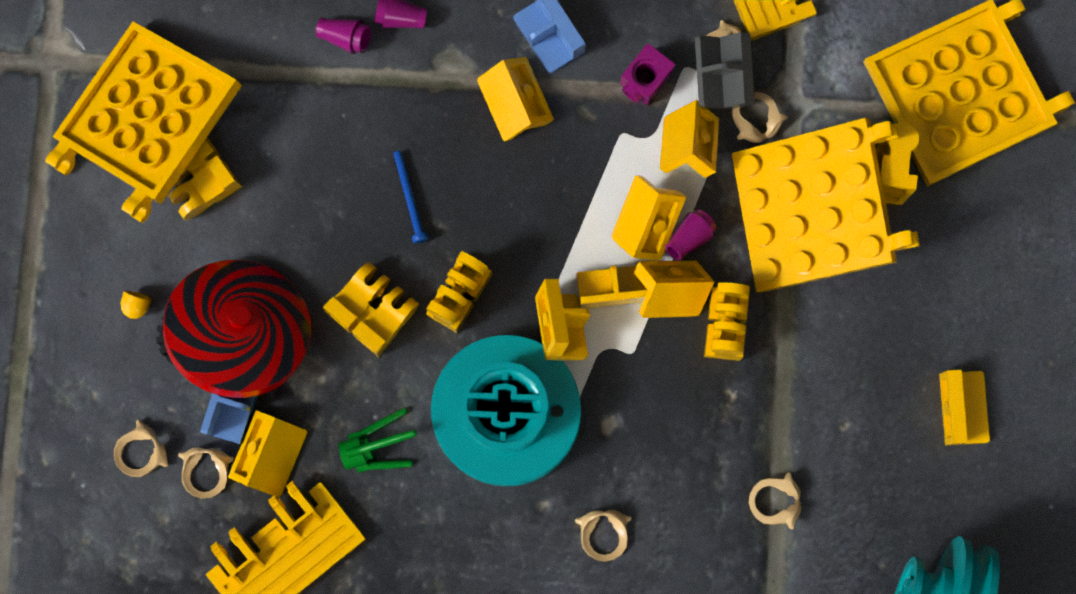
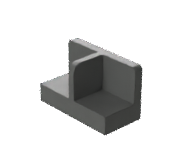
(724, 71)

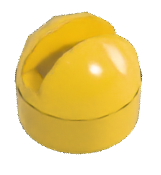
(134, 304)

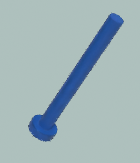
(419, 236)

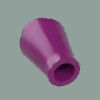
(400, 14)
(344, 33)
(692, 233)

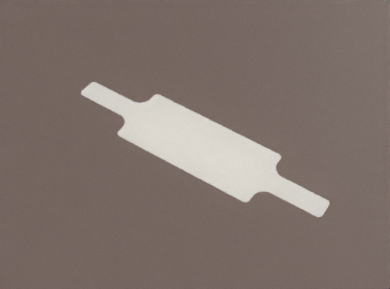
(594, 249)

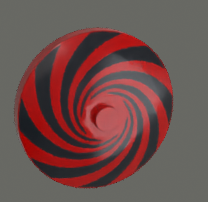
(236, 328)

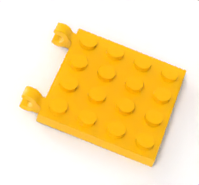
(963, 90)
(144, 116)
(817, 205)

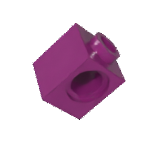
(647, 60)

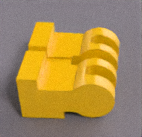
(895, 163)
(210, 183)
(466, 278)
(729, 308)
(370, 326)

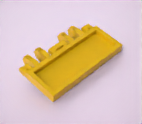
(292, 556)

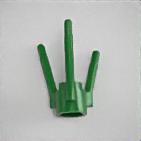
(357, 451)

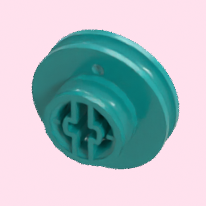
(505, 457)
(957, 572)

